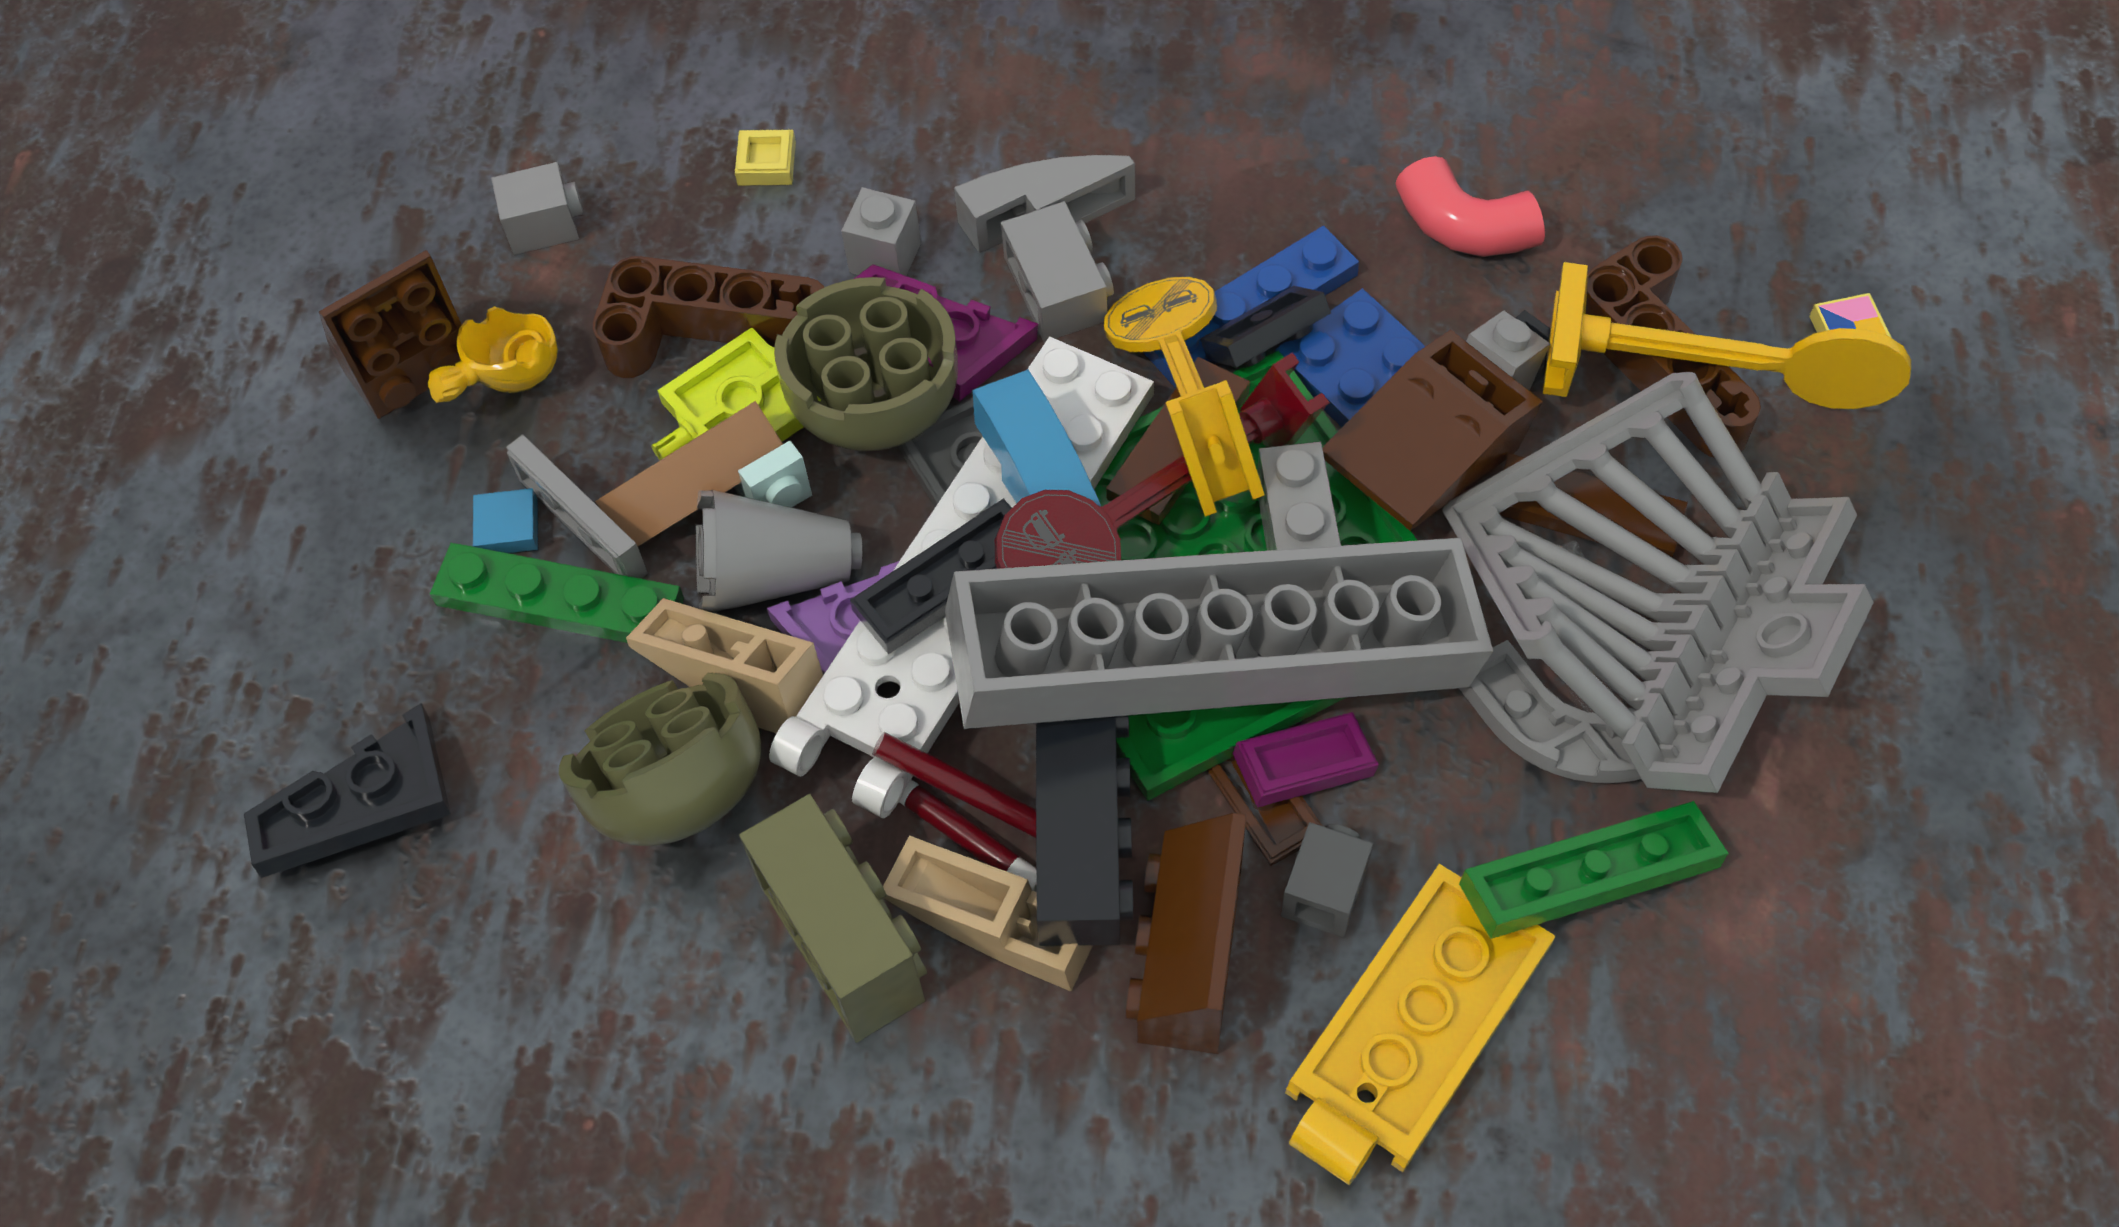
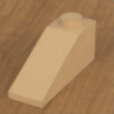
(768, 666)

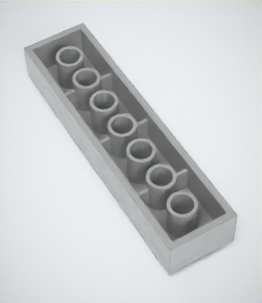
(1213, 631)

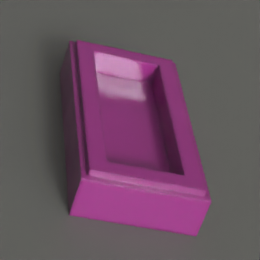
(1305, 759)

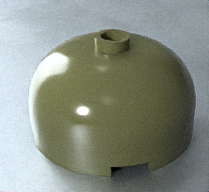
(868, 363)
(665, 762)

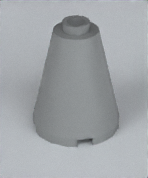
(767, 551)

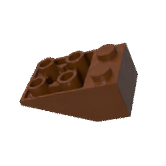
(394, 333)
(1433, 430)

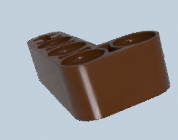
(1634, 291)
(688, 301)

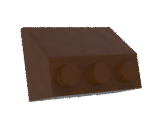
(1188, 935)

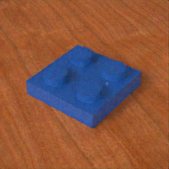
(1351, 354)

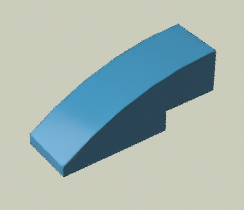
(1028, 438)

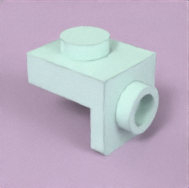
(776, 477)

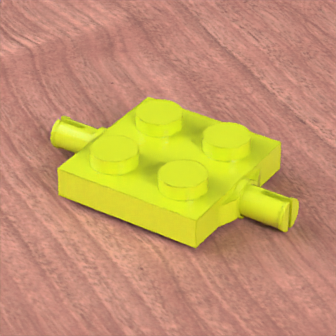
(723, 386)

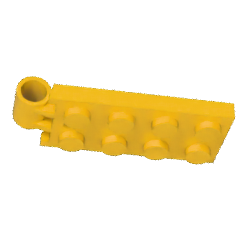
(1410, 1030)

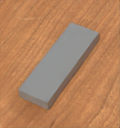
(575, 509)

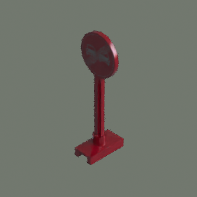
(1073, 529)

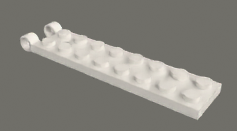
(1098, 410)

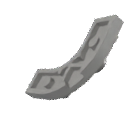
(1542, 726)

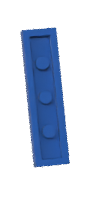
(1311, 263)

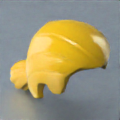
(501, 352)

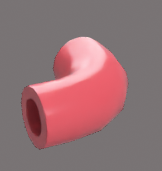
(1465, 221)

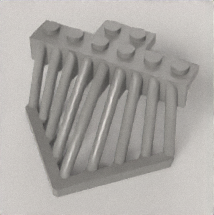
(1736, 632)

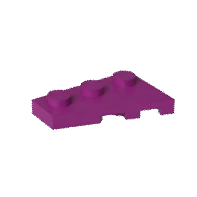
(982, 340)

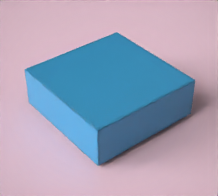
(506, 521)

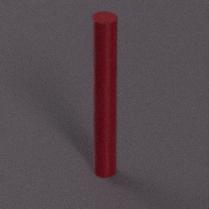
(956, 783)

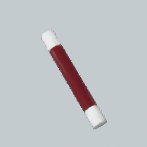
(965, 833)

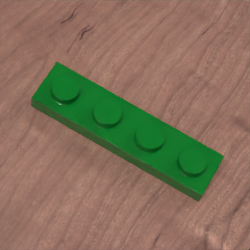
(546, 592)
(1592, 869)

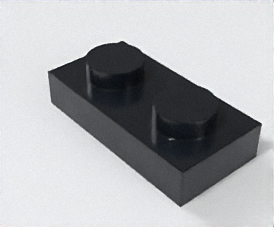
(1279, 319)

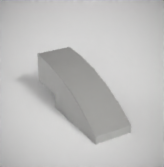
(1086, 183)

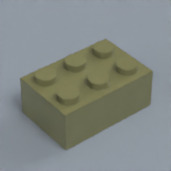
(837, 915)

